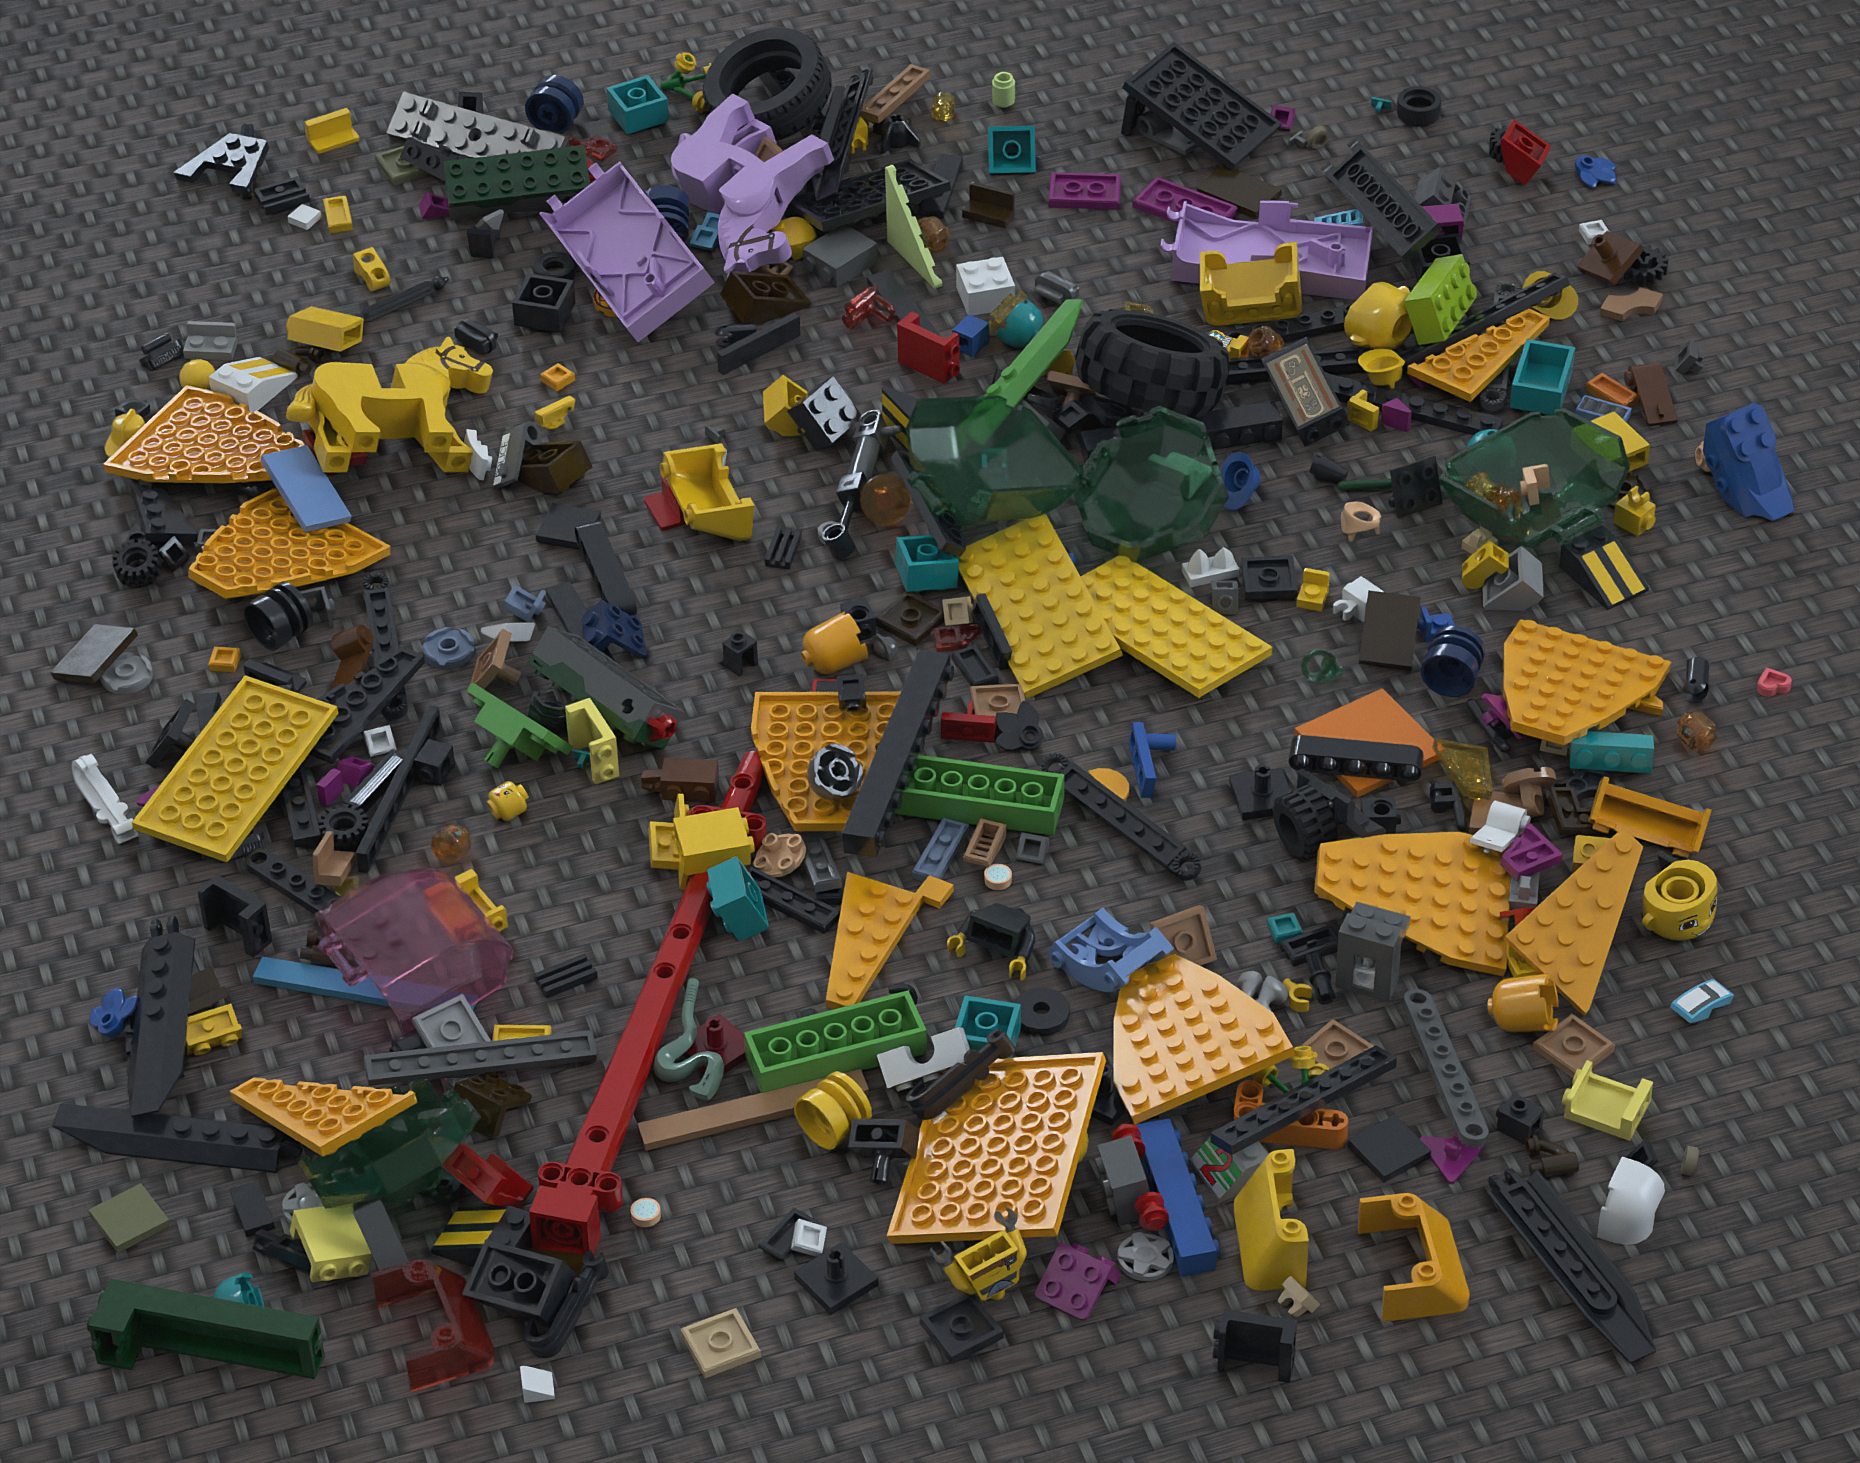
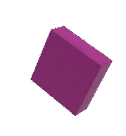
(330, 787)

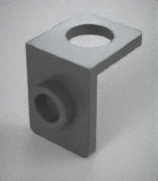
(322, 602)

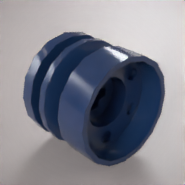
(674, 207)
(1453, 661)

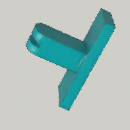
(1380, 103)
(582, 756)

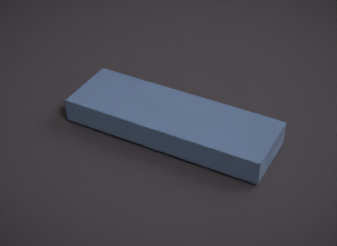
(940, 850)

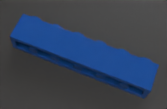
(1169, 1176)

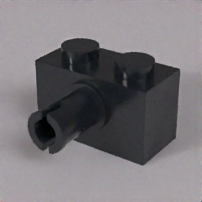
(883, 1141)

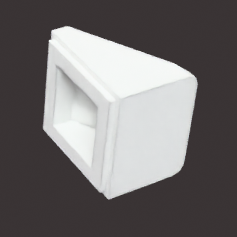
(379, 741)
(536, 1384)

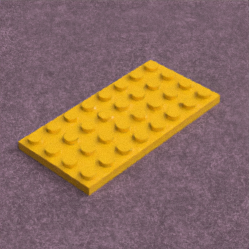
(1039, 604)
(1171, 628)
(235, 768)

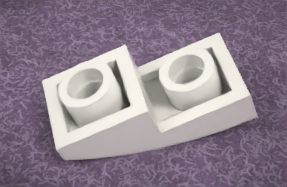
(480, 460)

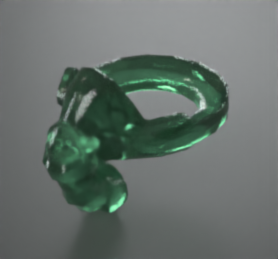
(1330, 666)

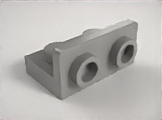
(210, 340)

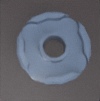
(442, 658)

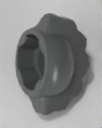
(884, 647)

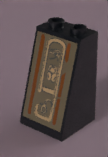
(1305, 392)

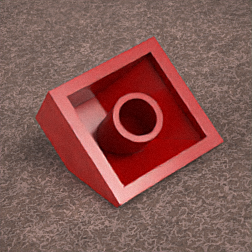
(1522, 152)

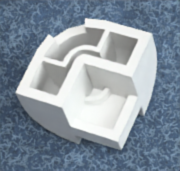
(1630, 1203)

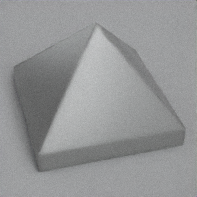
(491, 221)

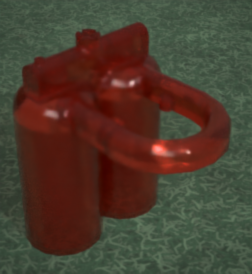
(864, 305)

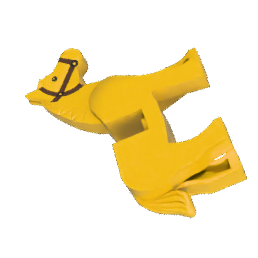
(353, 408)

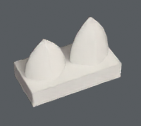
(1203, 570)

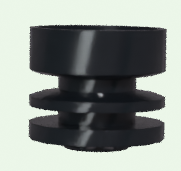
(278, 615)

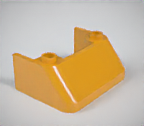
(1648, 818)
(1436, 1285)

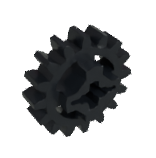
(1648, 266)

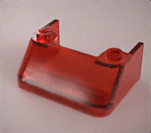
(458, 1346)

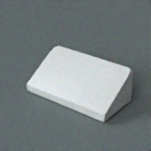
(519, 631)

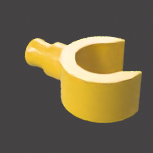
(1295, 991)

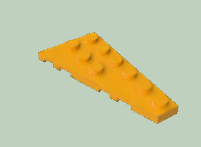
(1478, 360)
(867, 932)

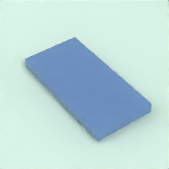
(305, 488)

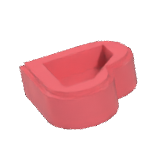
(1773, 682)

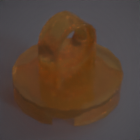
(885, 499)

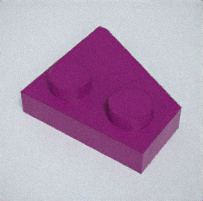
(1530, 854)

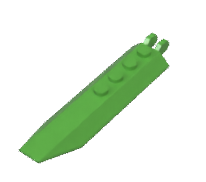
(1037, 355)

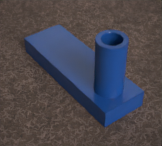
(1140, 746)

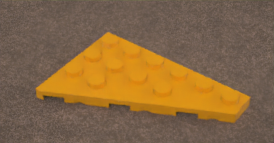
(1578, 921)

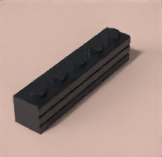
(375, 783)

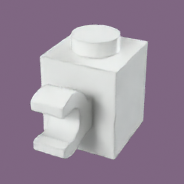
(1355, 599)

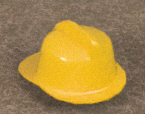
(1557, 306)
(1382, 367)
(122, 430)

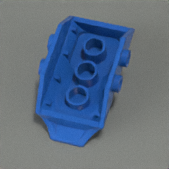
(1745, 463)

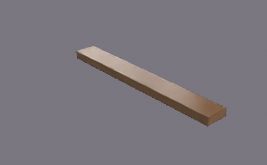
(729, 1114)

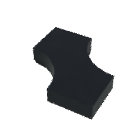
(1584, 783)

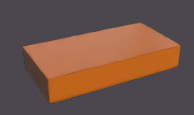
(1611, 391)

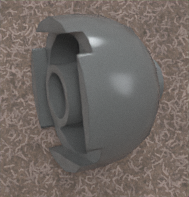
(834, 772)

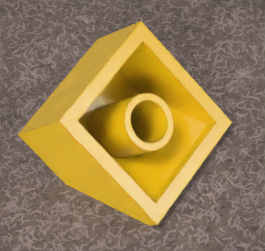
(776, 401)

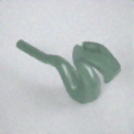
(664, 1059)

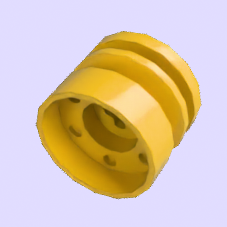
(829, 1108)

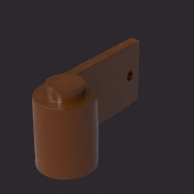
(1653, 393)
(353, 650)

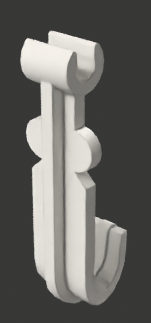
(102, 798)

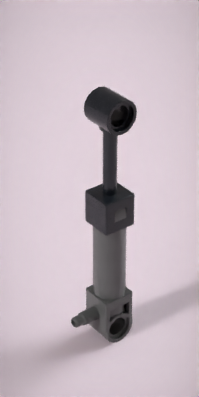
(870, 440)

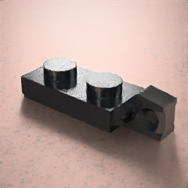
(284, 1247)

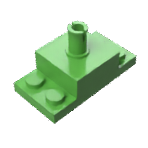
(512, 729)

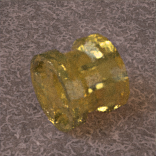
(946, 101)
(1481, 484)

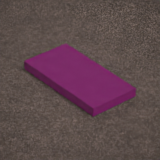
(1164, 194)

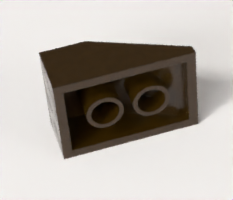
(762, 296)
(553, 466)

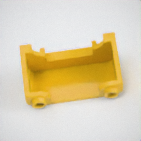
(1252, 288)
(706, 493)
(1267, 1244)

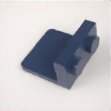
(609, 625)

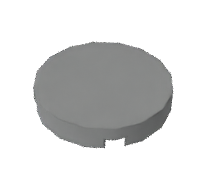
(127, 674)

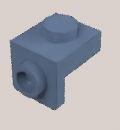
(523, 603)

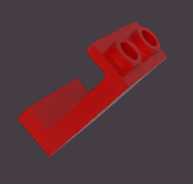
(927, 351)
(489, 1179)

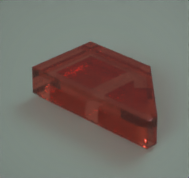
(596, 147)
(954, 637)

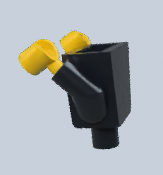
(1000, 930)

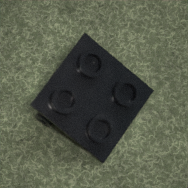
(1415, 487)

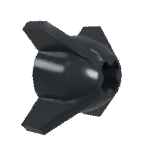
(896, 132)

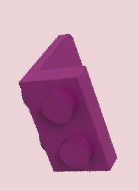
(1075, 1280)

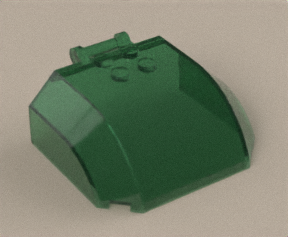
(987, 460)
(1584, 473)

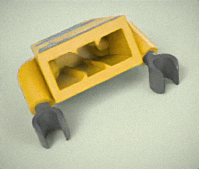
(990, 1264)

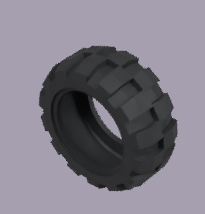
(1152, 362)

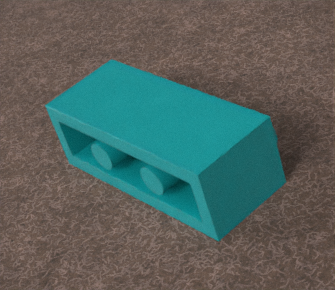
(1612, 752)

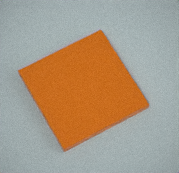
(1372, 719)

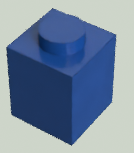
(972, 335)

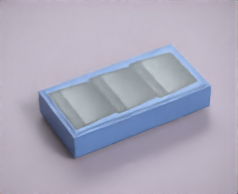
(1593, 408)

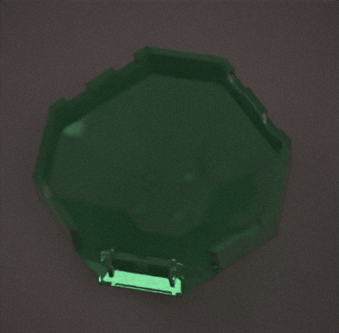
(1151, 486)
(396, 1157)

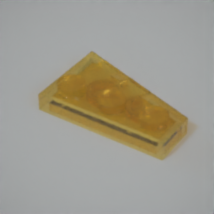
(1467, 767)

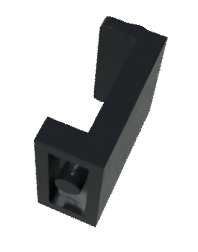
(238, 910)
(1256, 1340)

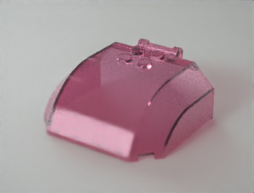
(415, 941)

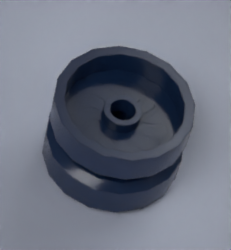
(554, 104)

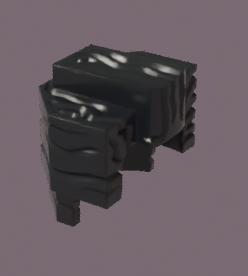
(548, 713)

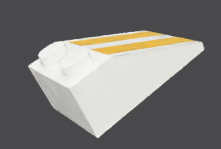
(251, 381)

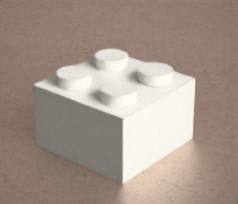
(983, 284)

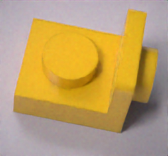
(1362, 412)
(1313, 589)

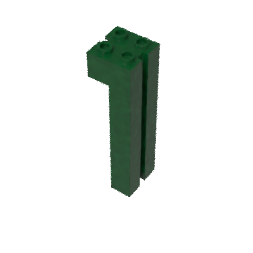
(201, 1327)

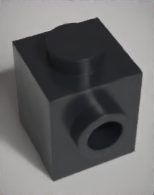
(1519, 1118)

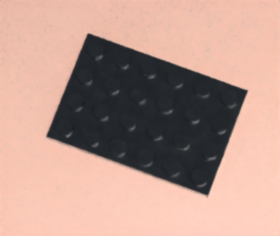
(1202, 106)
(866, 196)

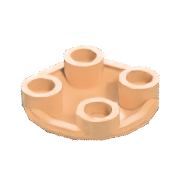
(780, 854)

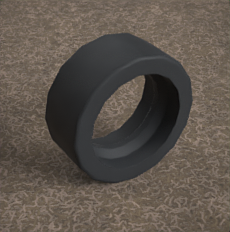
(1422, 96)

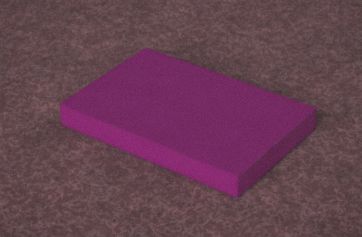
(1084, 190)

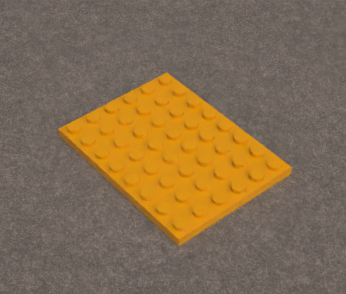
(1000, 1147)

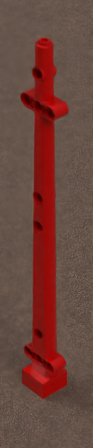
(573, 1193)

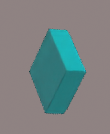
(1284, 927)

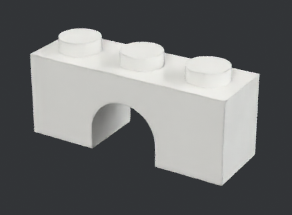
(901, 1068)

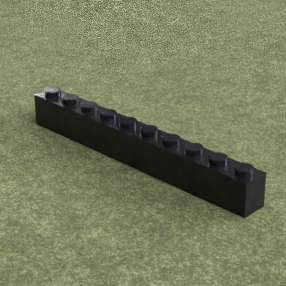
(897, 754)

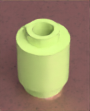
(1003, 90)

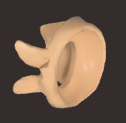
(1352, 524)

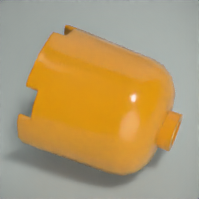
(833, 645)
(1525, 1004)

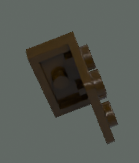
(491, 1099)

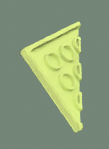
(904, 230)

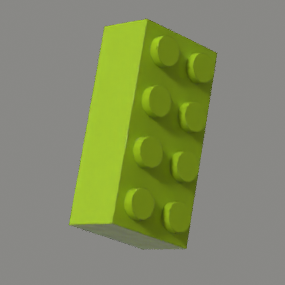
(1440, 299)

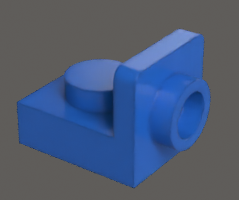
(1430, 624)

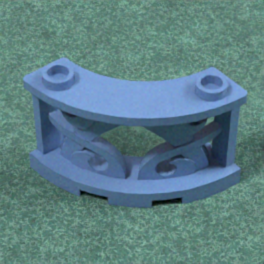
(1106, 931)

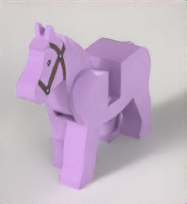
(725, 176)

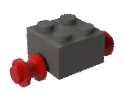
(1126, 1181)

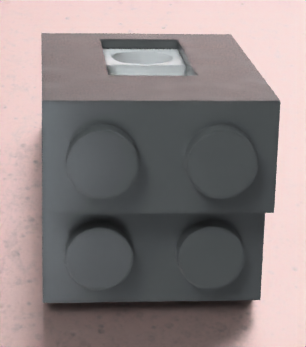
(1370, 951)

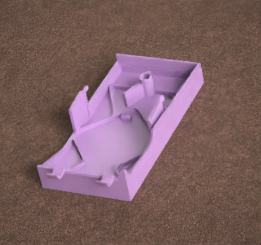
(628, 250)
(1330, 254)

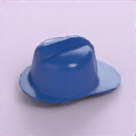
(1240, 479)

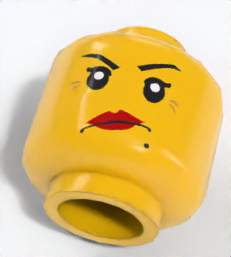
(507, 801)

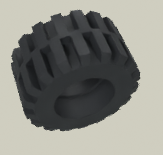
(1304, 821)

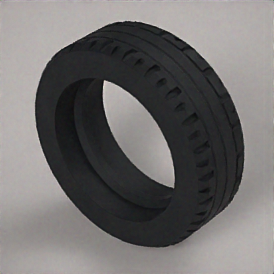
(766, 52)

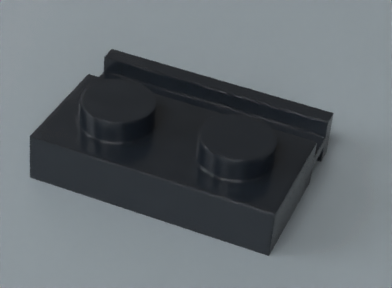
(281, 195)

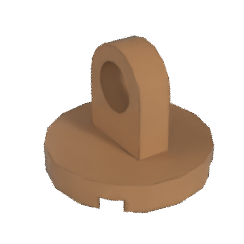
(1529, 786)

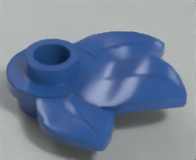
(1594, 170)
(113, 1012)

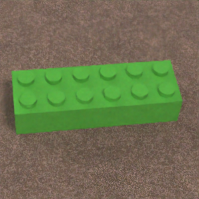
(974, 790)
(834, 1041)

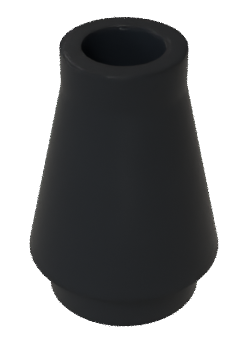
(1327, 469)

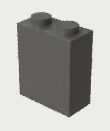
(840, 255)

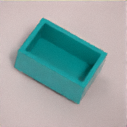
(1542, 377)

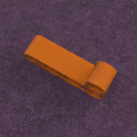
(1318, 1129)

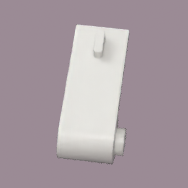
(1502, 827)

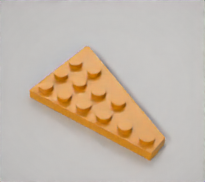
(319, 1113)

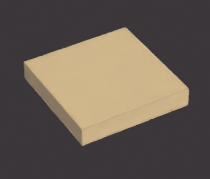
(720, 1343)

